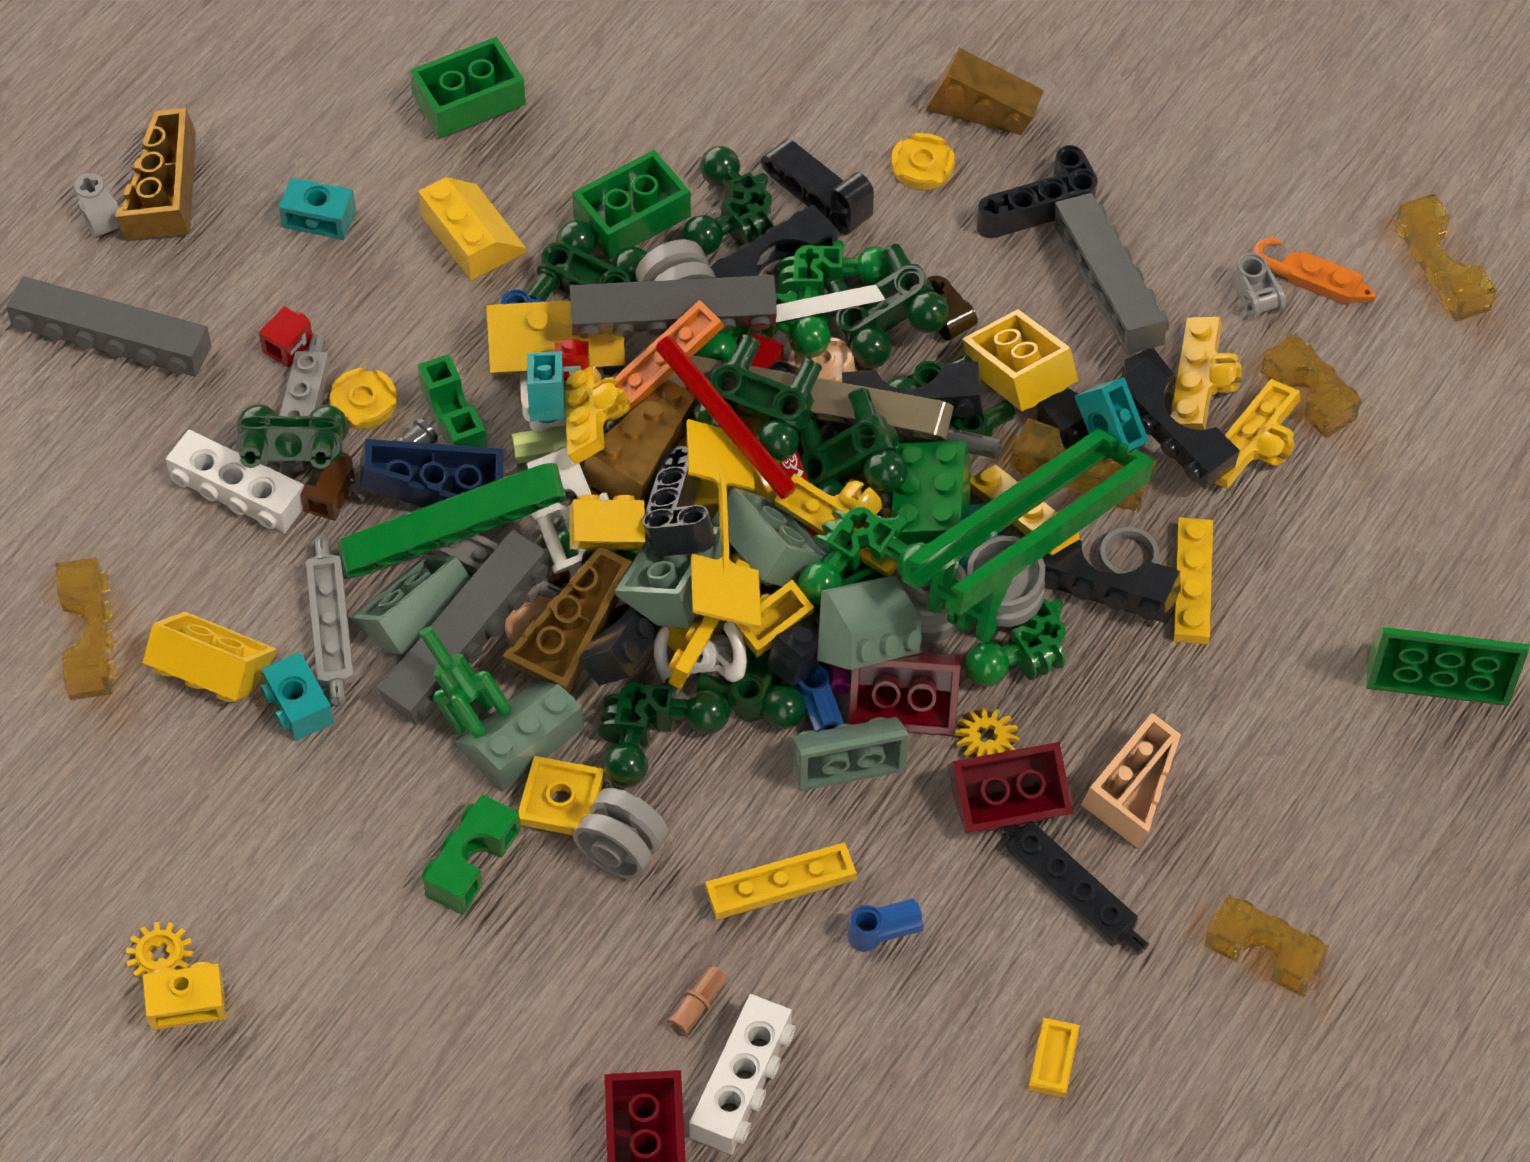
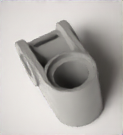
(96, 204)
(1260, 289)

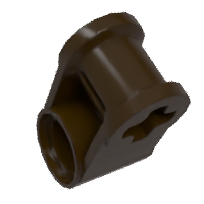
(962, 314)

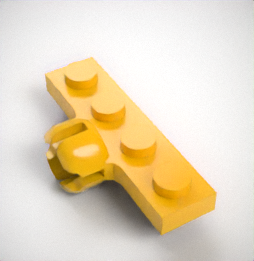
(1202, 372)
(588, 406)
(1259, 430)
(815, 507)

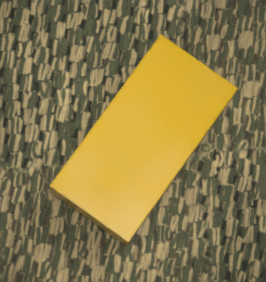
(1054, 1057)

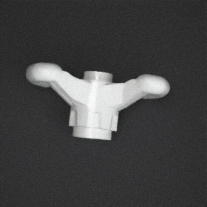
(715, 656)

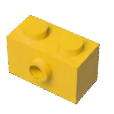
(606, 523)
(777, 614)
(184, 996)

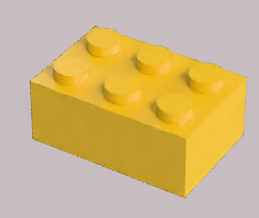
(1021, 360)

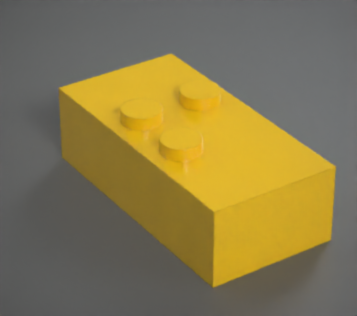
(535, 329)

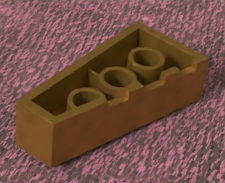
(162, 185)
(639, 441)
(563, 631)

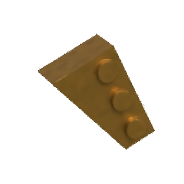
(984, 94)

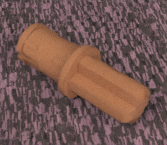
(697, 1000)

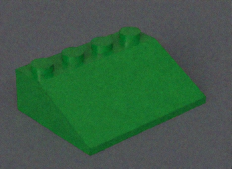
(1444, 665)

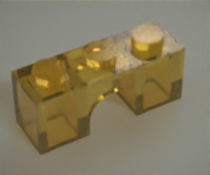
(1298, 365)
(1243, 926)

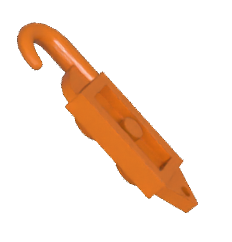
(1318, 275)

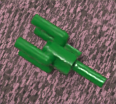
(461, 687)

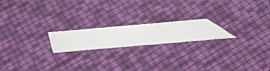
(828, 303)

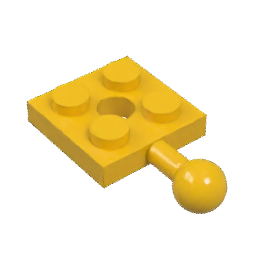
(553, 775)

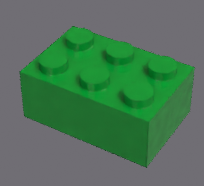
(468, 87)
(632, 203)
(934, 490)

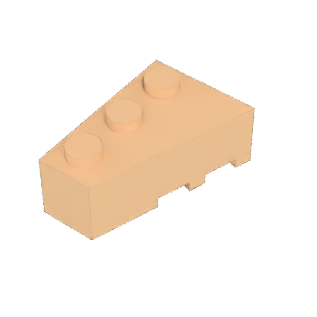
(1133, 781)

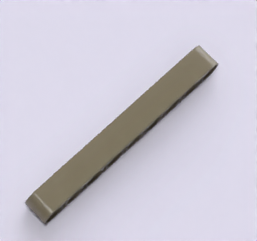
(906, 413)

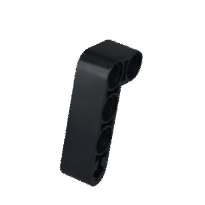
(841, 201)
(1035, 202)
(671, 517)

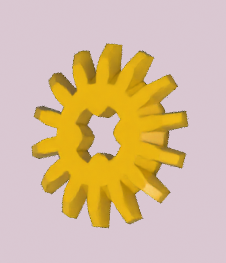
(972, 737)
(156, 940)

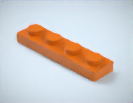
(651, 370)

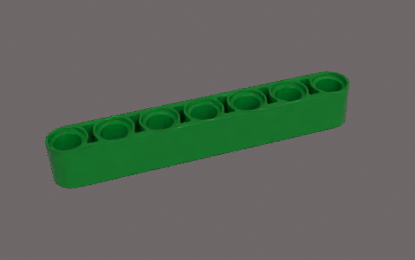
(451, 520)

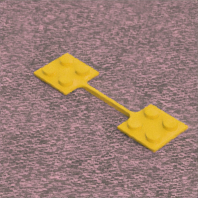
(719, 585)

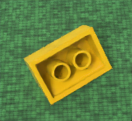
(469, 226)
(207, 656)

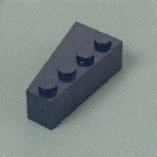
(426, 471)

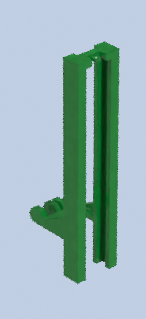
(984, 589)

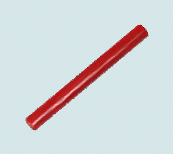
(725, 417)

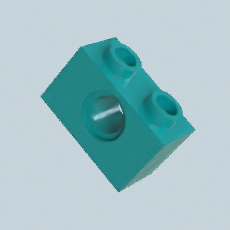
(317, 208)
(546, 386)
(1113, 411)
(294, 678)

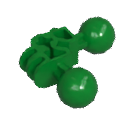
(827, 265)
(807, 335)
(879, 537)
(1032, 646)

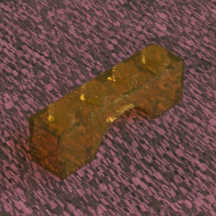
(1461, 287)
(1042, 443)
(87, 663)

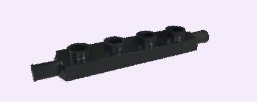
(1074, 885)

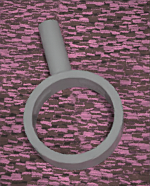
(1126, 533)

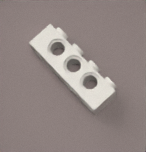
(199, 453)
(757, 1021)

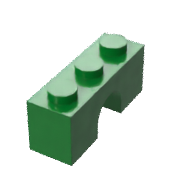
(447, 402)
(483, 827)

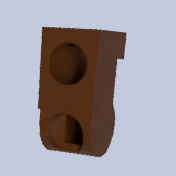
(330, 491)

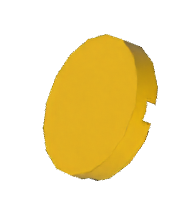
(923, 161)
(364, 397)

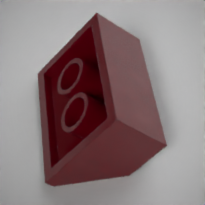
(913, 688)
(1010, 787)
(644, 1117)

